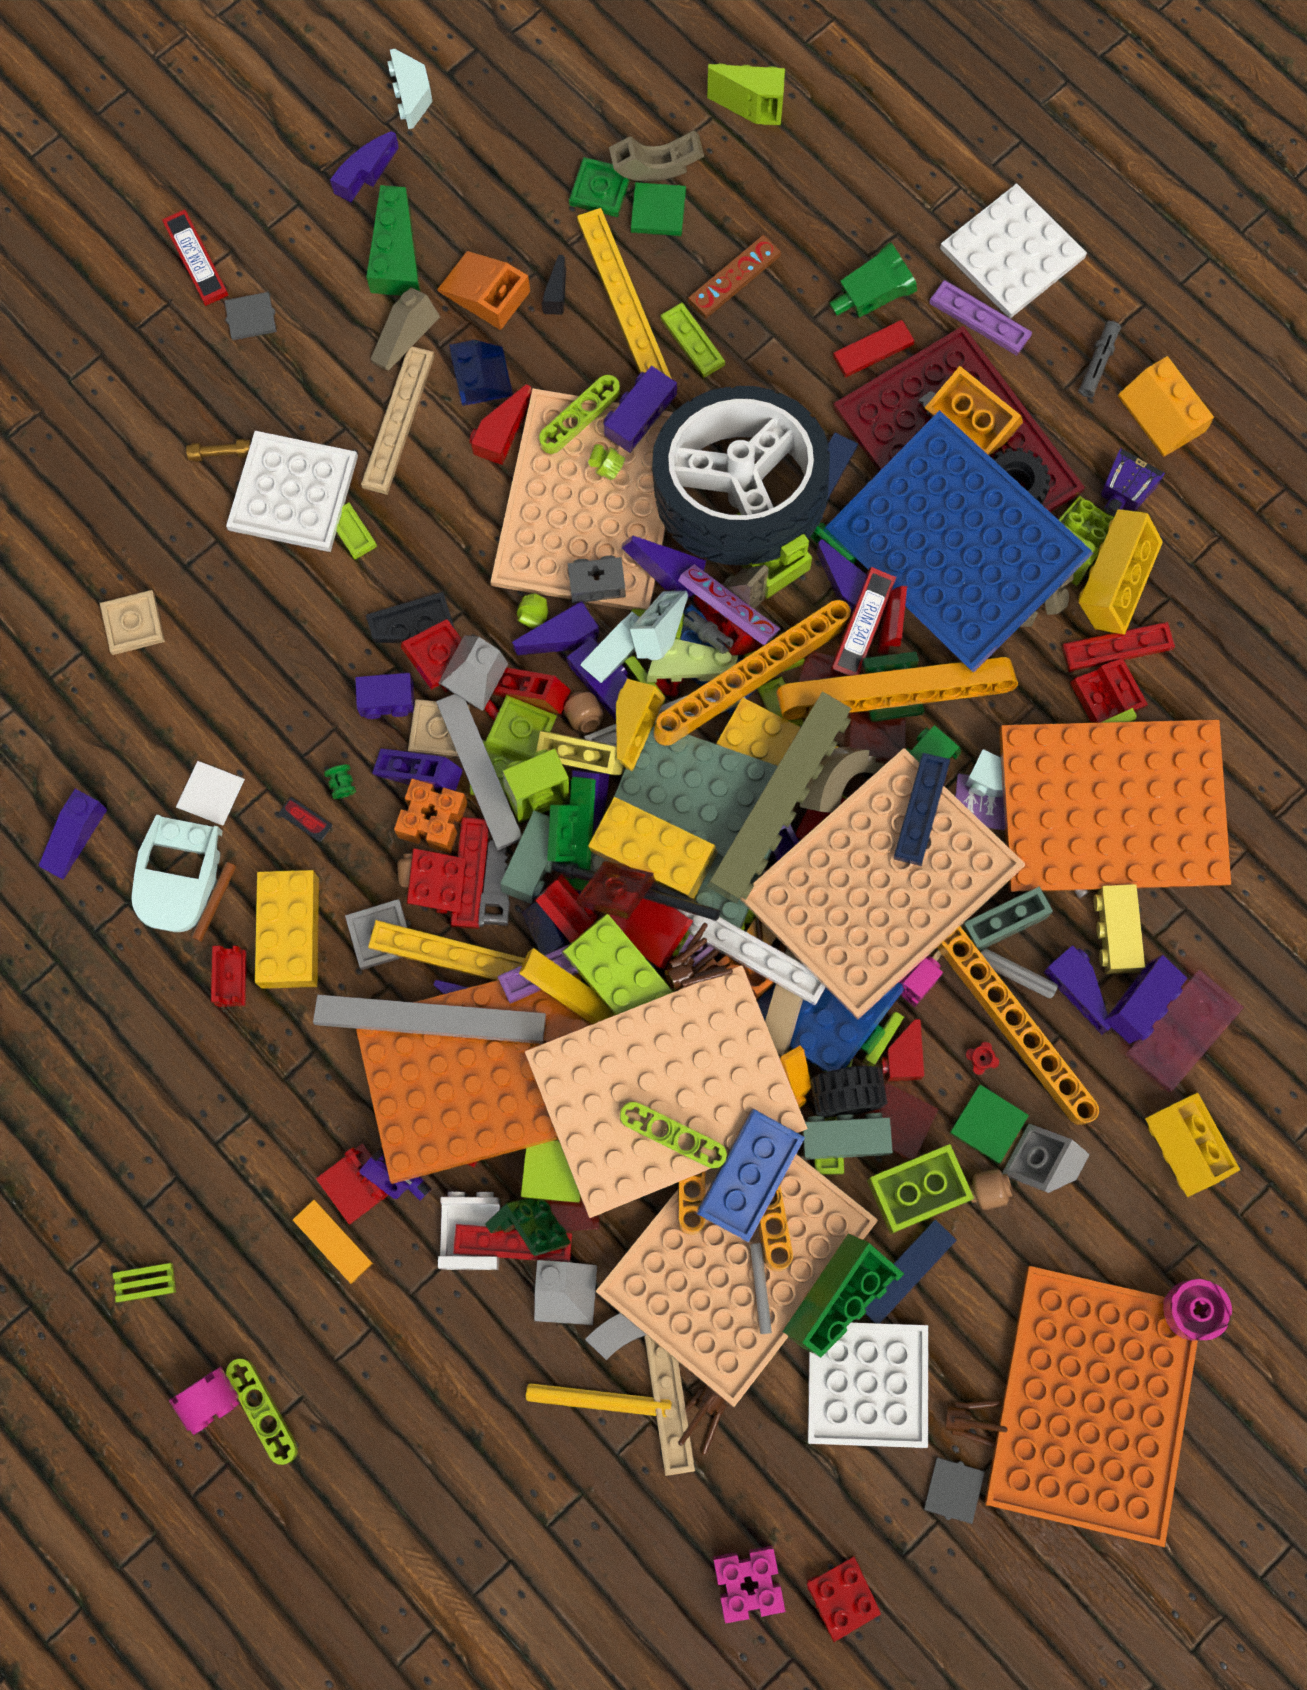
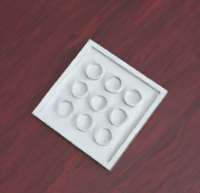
(1013, 251)
(292, 491)
(871, 1388)

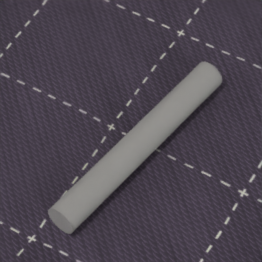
(760, 1288)

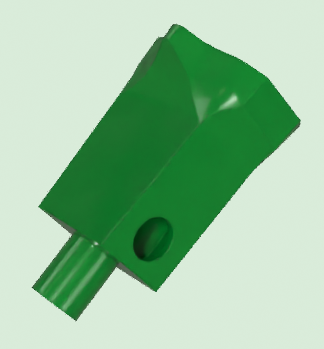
(875, 283)

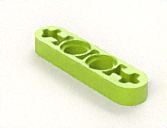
(576, 411)
(674, 1131)
(257, 1413)

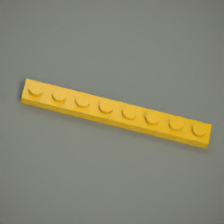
(621, 292)

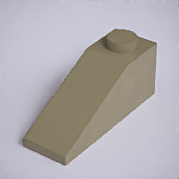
(404, 327)
(749, 584)

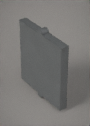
(250, 316)
(954, 1490)

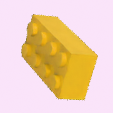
(1120, 571)
(758, 733)
(653, 845)
(287, 929)

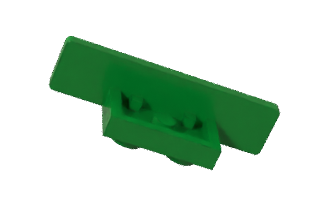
(573, 828)

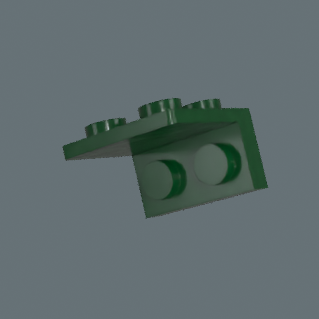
(891, 663)
(533, 1222)

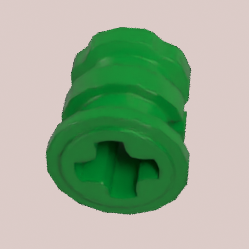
(340, 781)

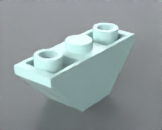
(411, 86)

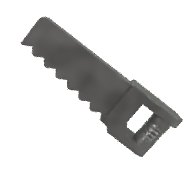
(492, 892)

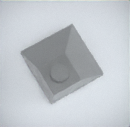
(474, 671)
(1045, 1159)
(565, 1292)

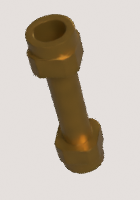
(197, 452)

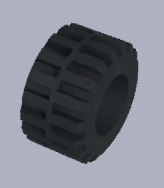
(1026, 468)
(848, 1091)

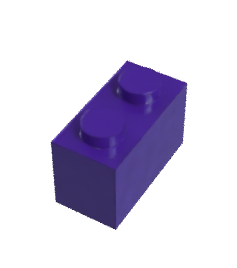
(385, 695)

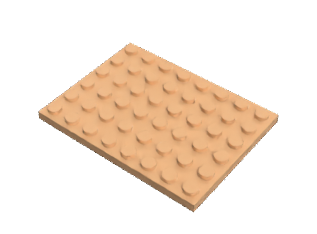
(571, 513)
(858, 911)
(685, 1055)
(700, 1289)

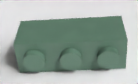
(529, 863)
(1008, 919)
(847, 1137)

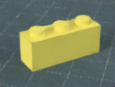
(582, 752)
(1119, 929)

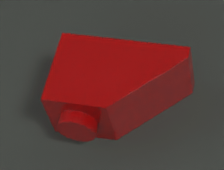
(905, 1056)

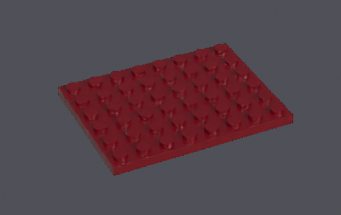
(888, 413)

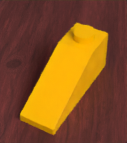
(635, 715)

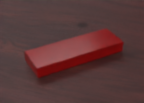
(873, 348)

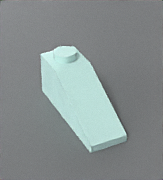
(657, 627)
(612, 650)
(986, 776)

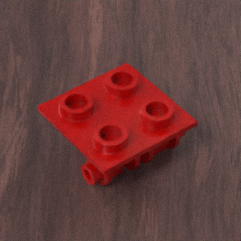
(436, 881)
(348, 1187)
(843, 1599)

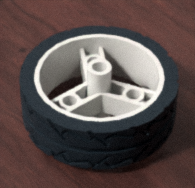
(777, 428)

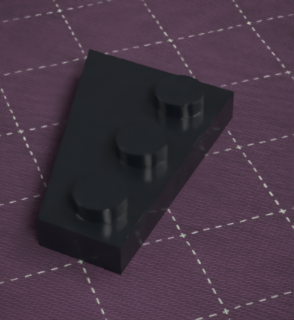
(408, 619)

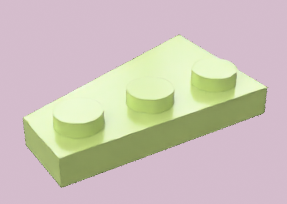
(690, 661)

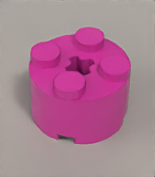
(1212, 1318)
(204, 1399)

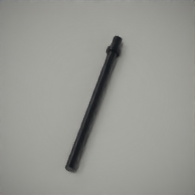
(573, 871)

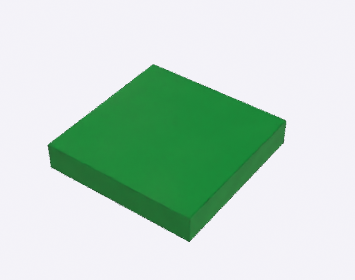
(599, 187)
(658, 209)
(989, 1124)

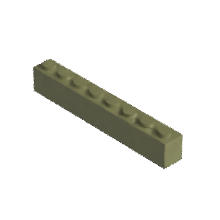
(779, 797)

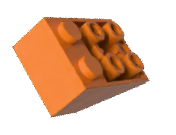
(486, 287)

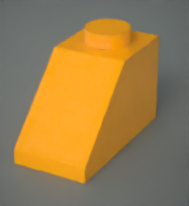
(797, 1073)

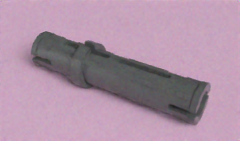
(1107, 338)

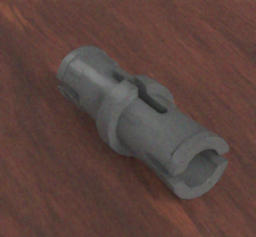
(708, 632)

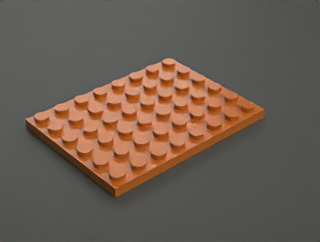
(1115, 804)
(459, 1097)
(1092, 1408)

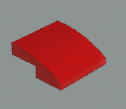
(892, 620)
(1108, 691)
(561, 905)

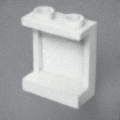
(465, 1211)

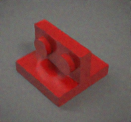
(432, 651)

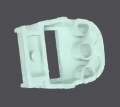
(168, 899)

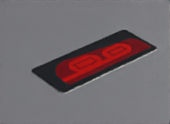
(305, 819)

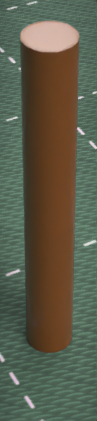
(213, 902)

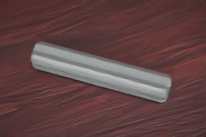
(1020, 974)

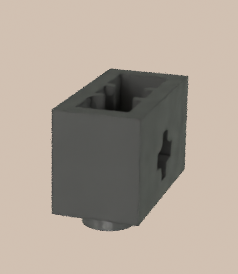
(587, 589)

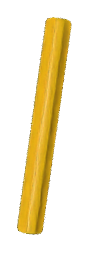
(595, 1399)

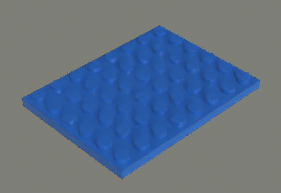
(960, 540)

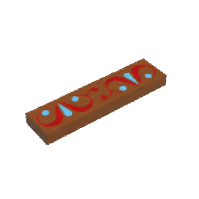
(734, 276)

